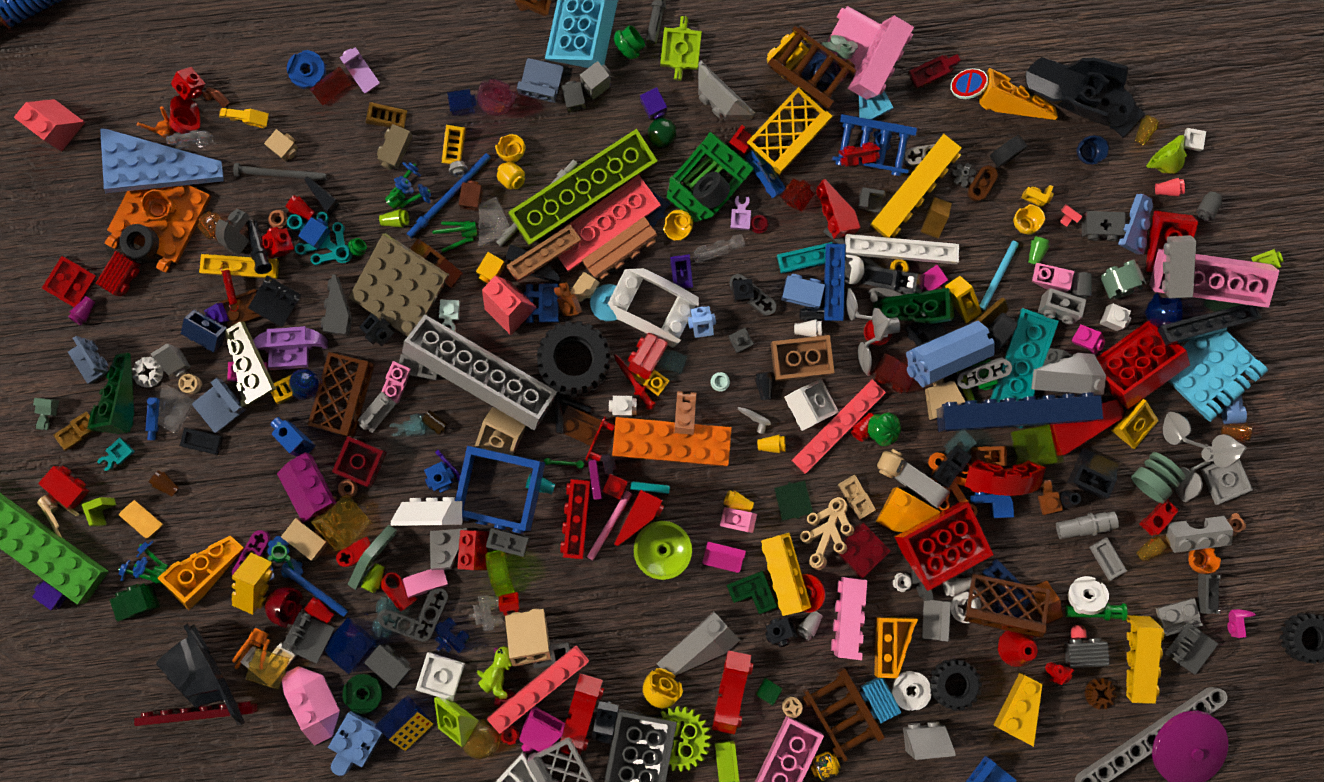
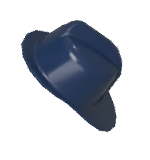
(815, 64)

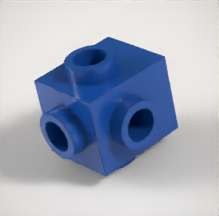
(432, 477)

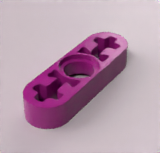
(253, 541)

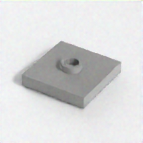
(1226, 482)

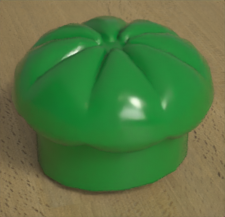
(629, 42)
(884, 428)

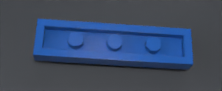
(834, 282)

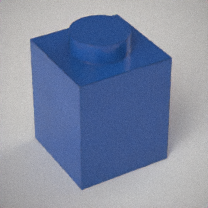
(315, 232)

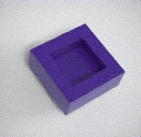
(217, 313)

